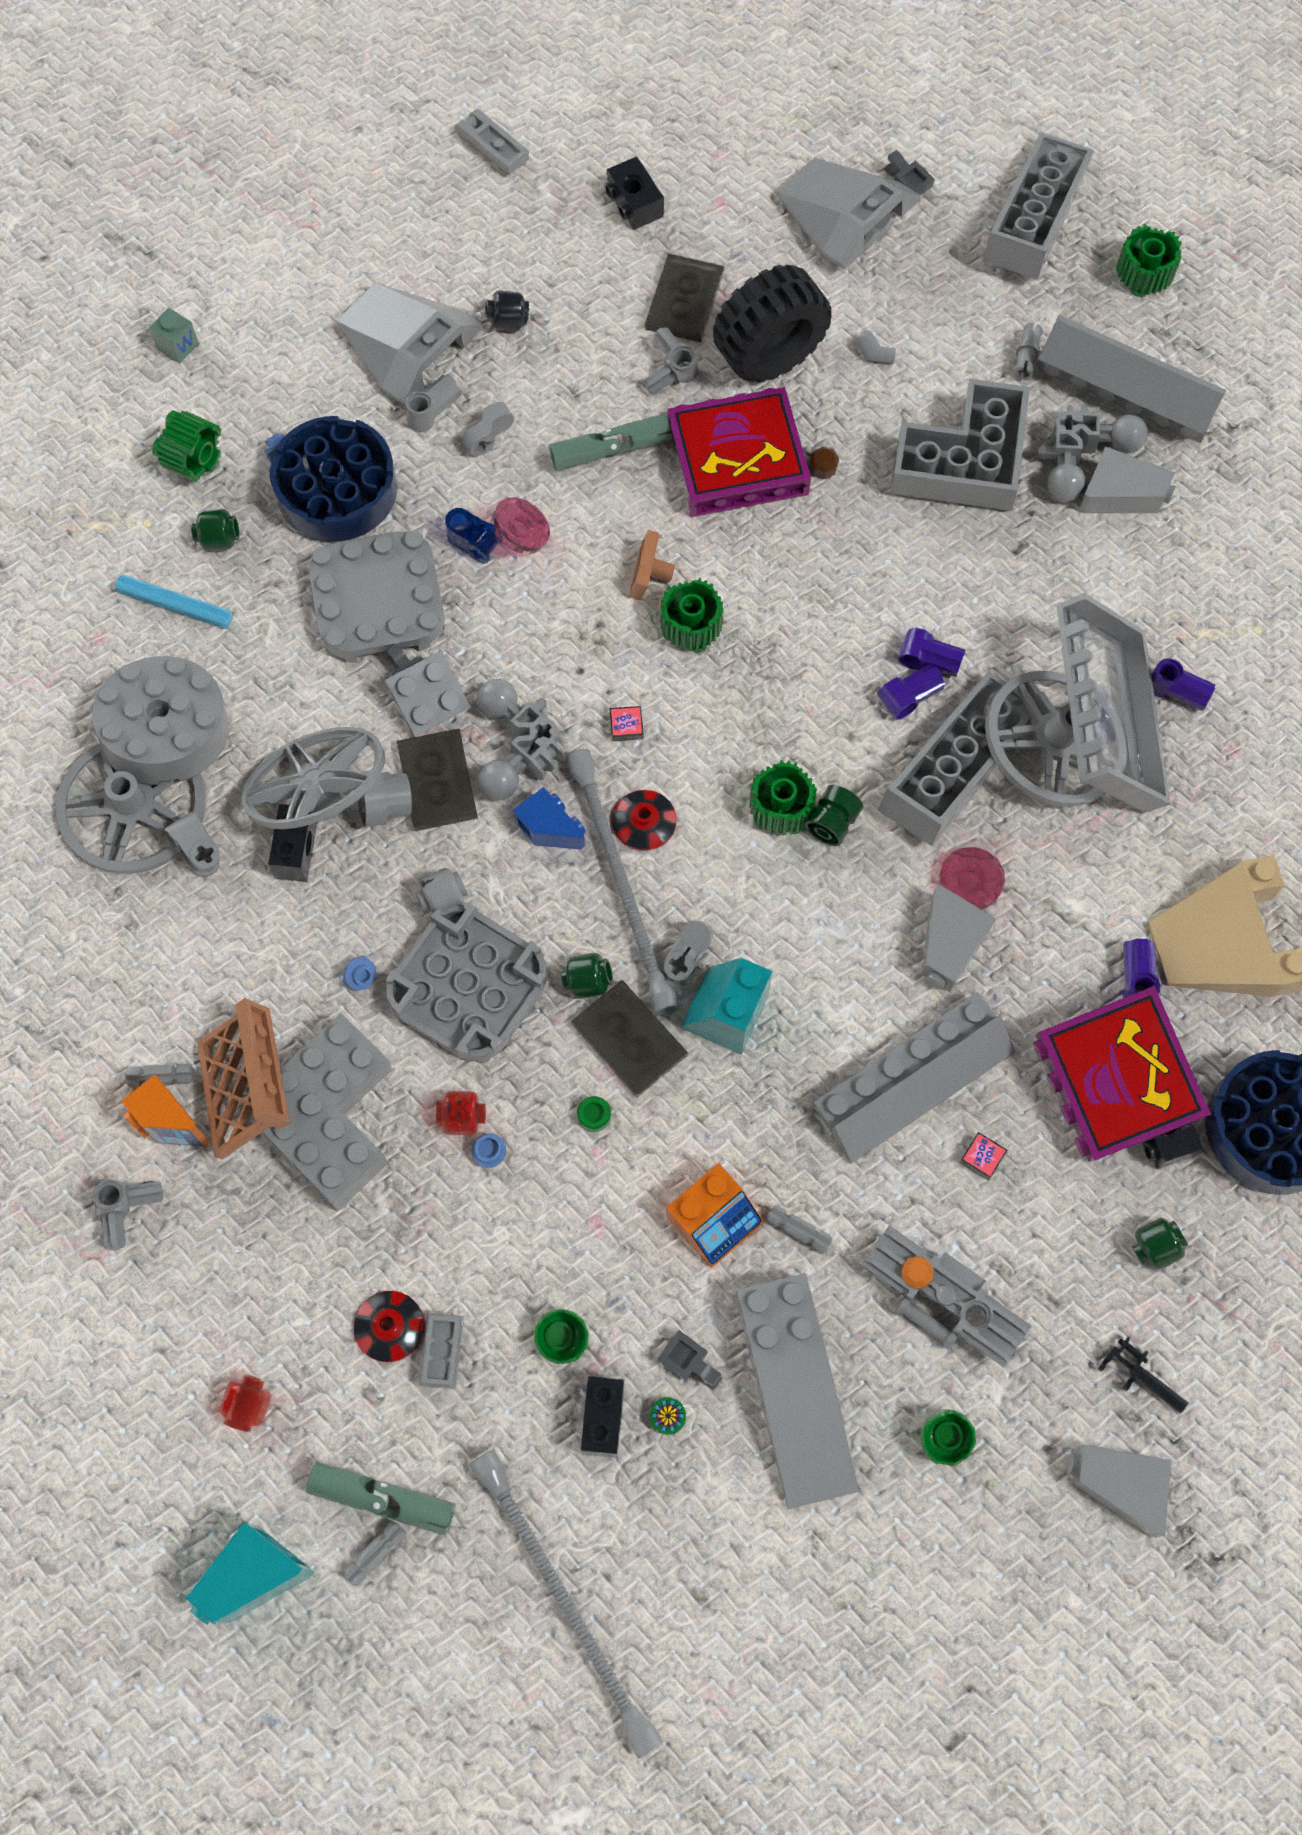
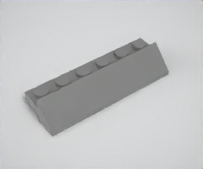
(1130, 379)
(914, 1077)

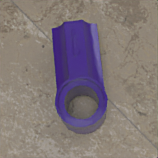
(921, 649)
(1182, 684)
(905, 694)
(1139, 966)

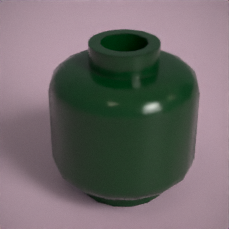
(215, 530)
(587, 975)
(1159, 1243)

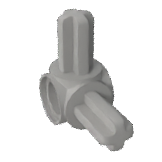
(674, 356)
(113, 1214)

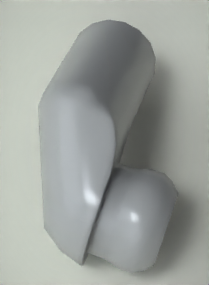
(872, 350)

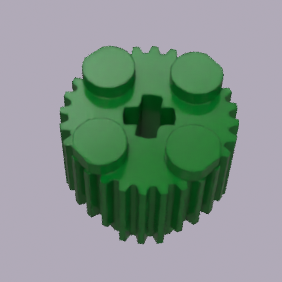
(1149, 260)
(188, 445)
(691, 615)
(782, 814)

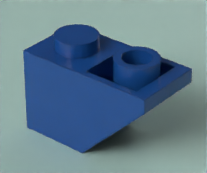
(547, 823)

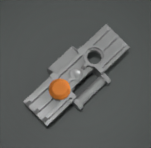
(952, 1286)

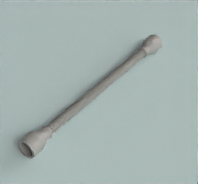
(661, 993)
(640, 1731)

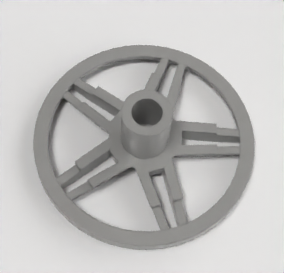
(1051, 733)
(316, 784)
(126, 804)

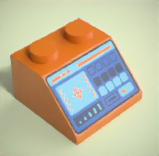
(159, 1114)
(714, 1215)

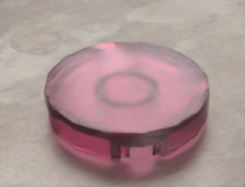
(520, 525)
(973, 876)

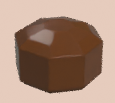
(823, 462)

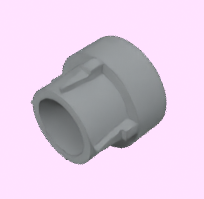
(385, 799)

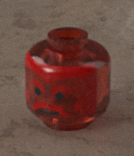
(460, 1113)
(245, 1403)

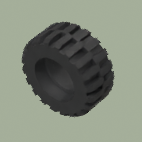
(772, 323)

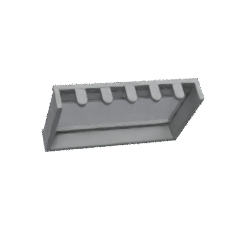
(1112, 704)

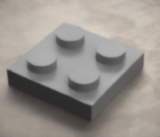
(427, 693)

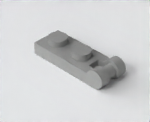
(492, 141)

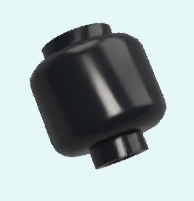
(507, 310)

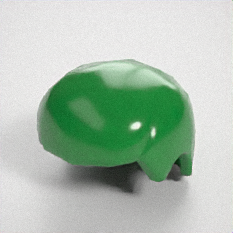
(561, 1336)
(948, 1437)

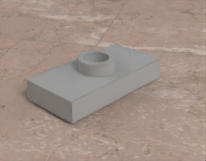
(441, 1351)

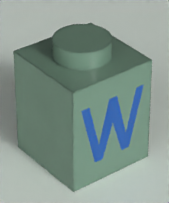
(174, 335)

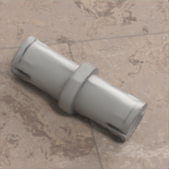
(1028, 351)

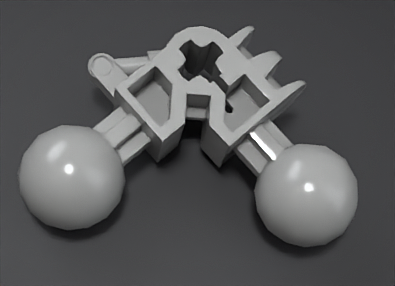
(1081, 432)
(528, 752)

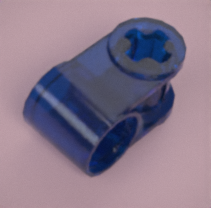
(475, 539)

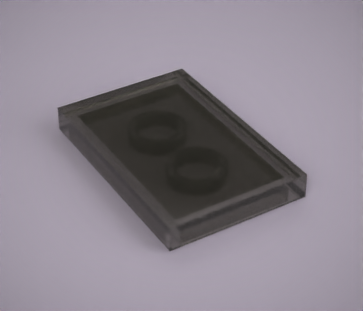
(684, 297)
(437, 779)
(629, 1038)

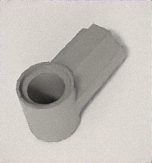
(426, 405)

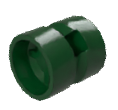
(834, 814)

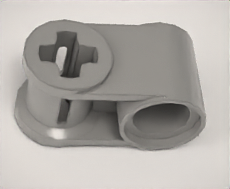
(191, 840)

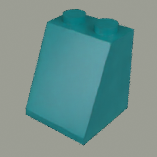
(729, 1003)
(245, 1576)

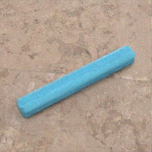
(174, 601)

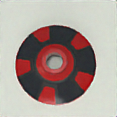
(644, 833)
(396, 1342)

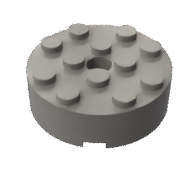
(161, 719)

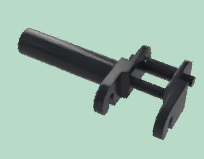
(1143, 1376)

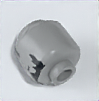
(441, 890)

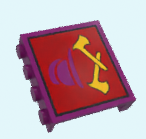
(739, 451)
(1120, 1074)

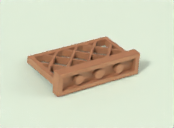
(260, 1071)

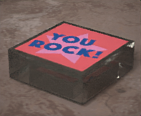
(626, 723)
(983, 1156)

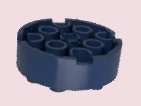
(333, 478)
(1245, 1127)

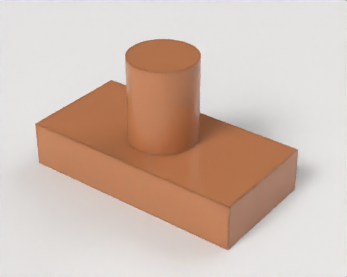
(648, 566)

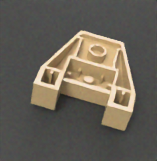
(1220, 939)

